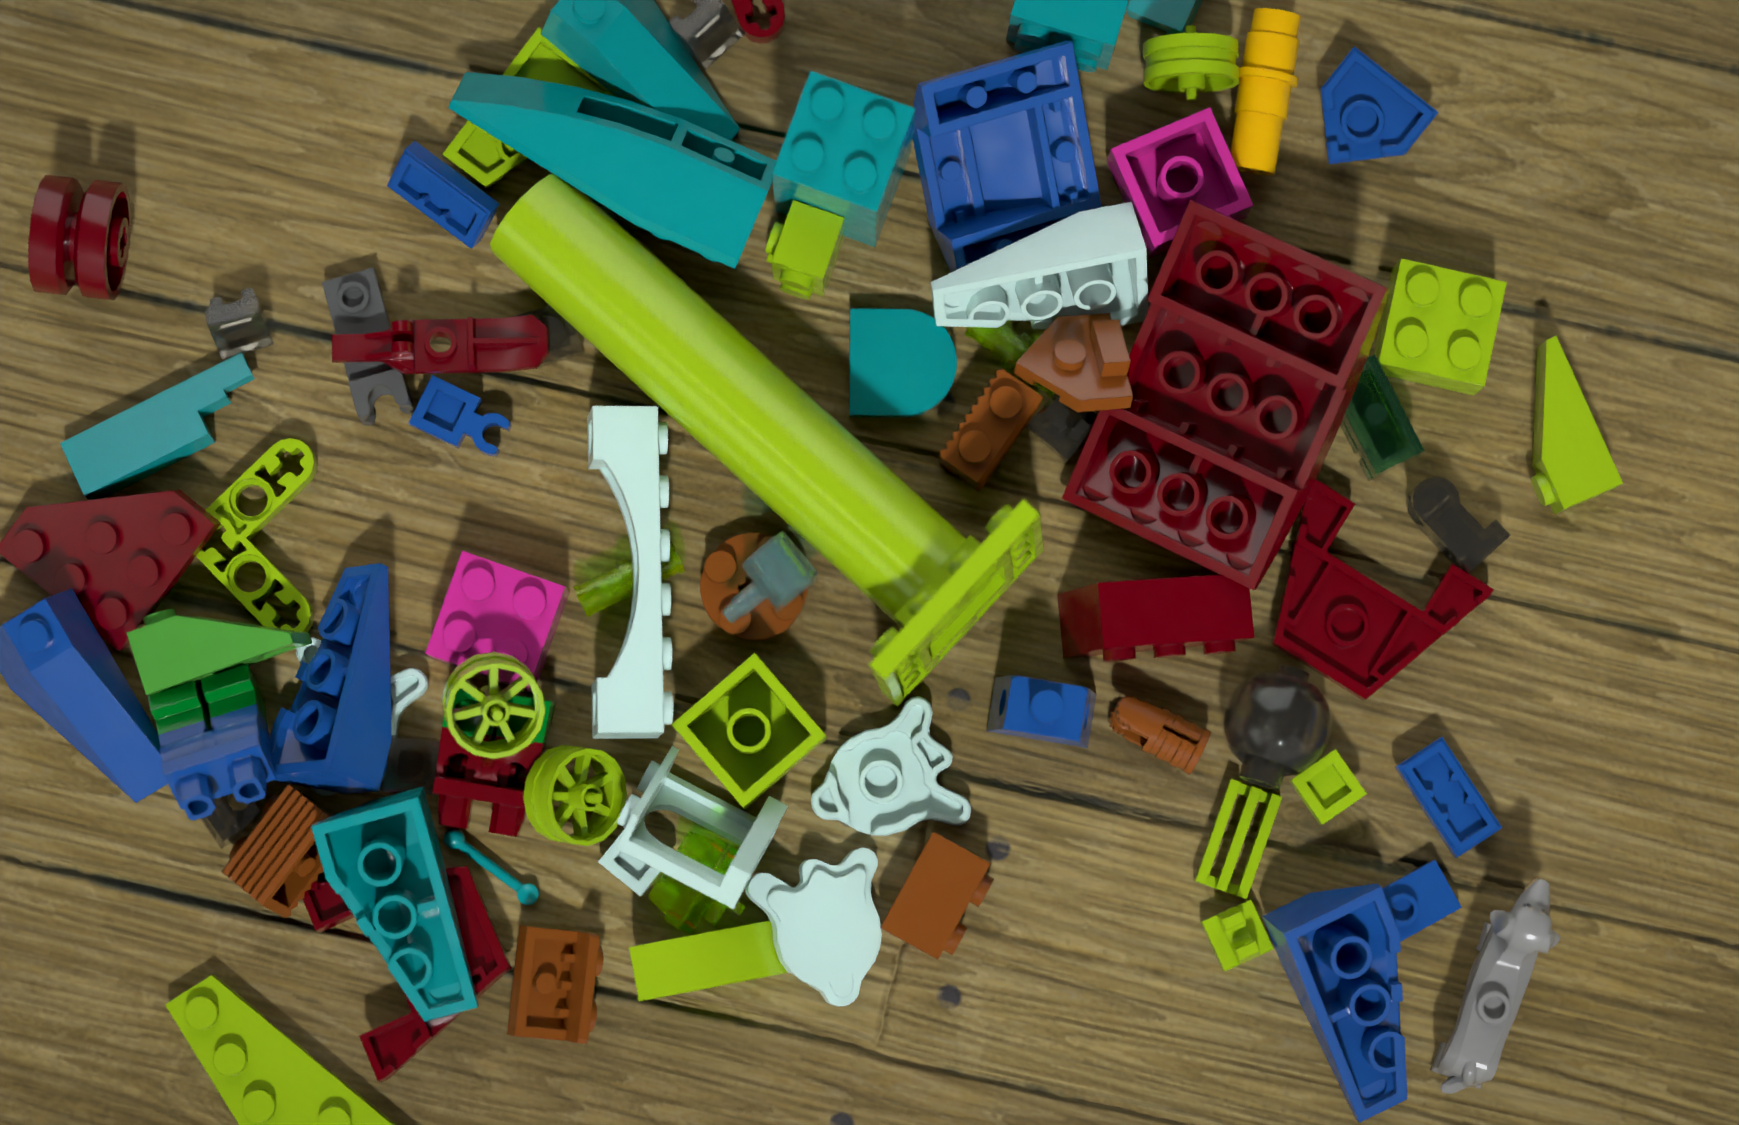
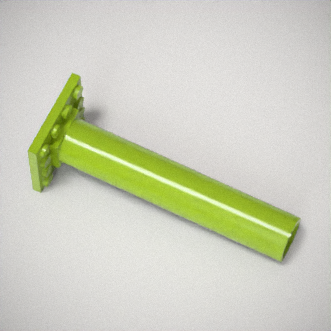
(768, 431)

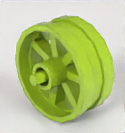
(1191, 63)
(493, 705)
(602, 794)

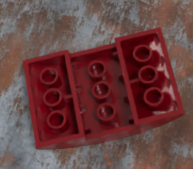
(1231, 395)

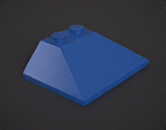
(1003, 151)

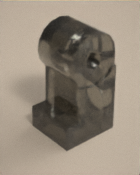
(1449, 526)

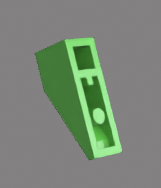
(189, 648)

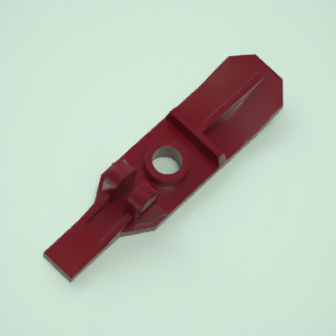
(475, 345)

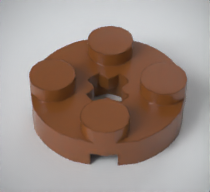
(720, 584)

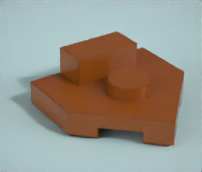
(1081, 362)

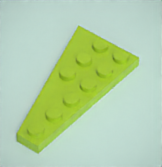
(259, 1067)

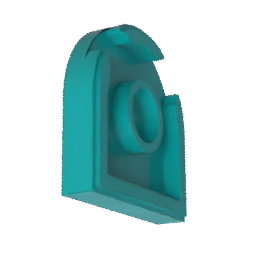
(898, 363)

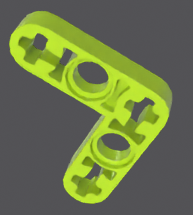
(243, 528)

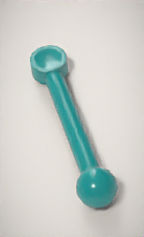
(526, 893)

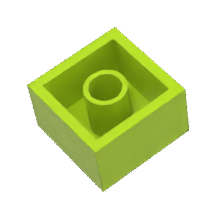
(1439, 326)
(749, 731)

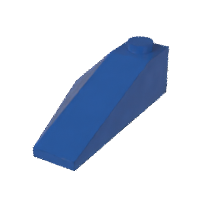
(72, 681)
(342, 713)
(1344, 971)

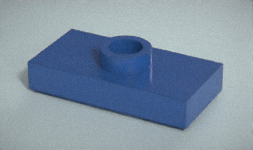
(443, 194)
(1448, 797)
(1420, 899)

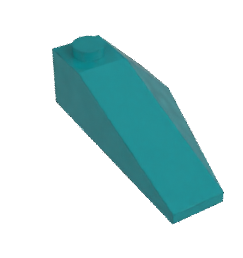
(637, 58)
(396, 885)

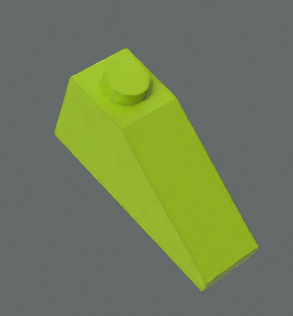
(1567, 444)

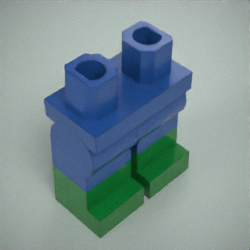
(214, 748)

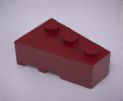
(1156, 616)

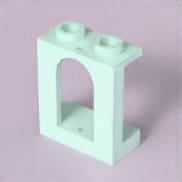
(671, 793)

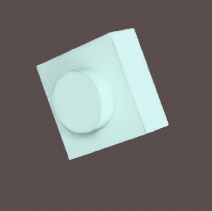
(628, 869)

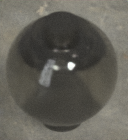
(1276, 725)

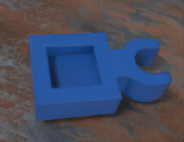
(452, 414)

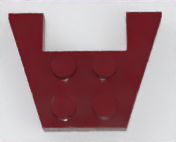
(1348, 622)
(401, 1039)

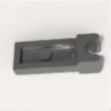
(359, 308)

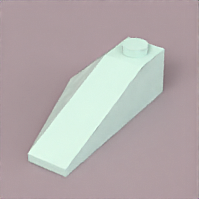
(1068, 269)

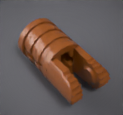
(1160, 732)

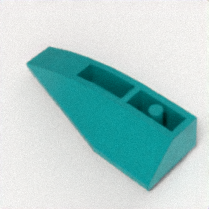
(628, 158)

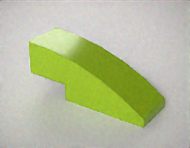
(704, 960)

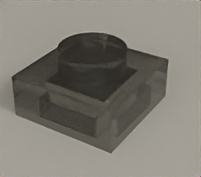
(563, 337)
(411, 764)

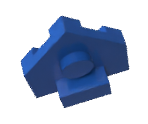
(1370, 112)

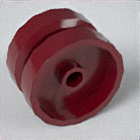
(79, 237)

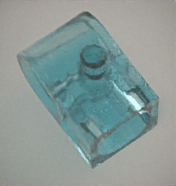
(776, 574)

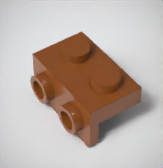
(554, 984)

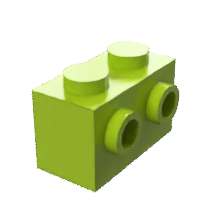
(805, 249)

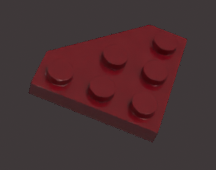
(112, 552)

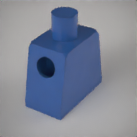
(1042, 710)

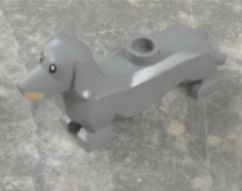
(1496, 989)

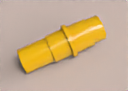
(1264, 90)

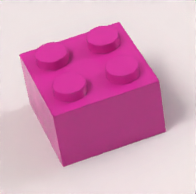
(1170, 169)
(498, 612)

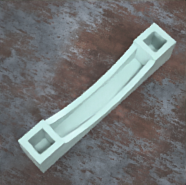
(626, 450)

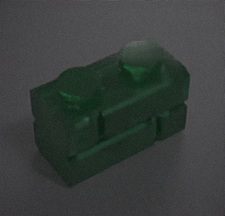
(1378, 424)

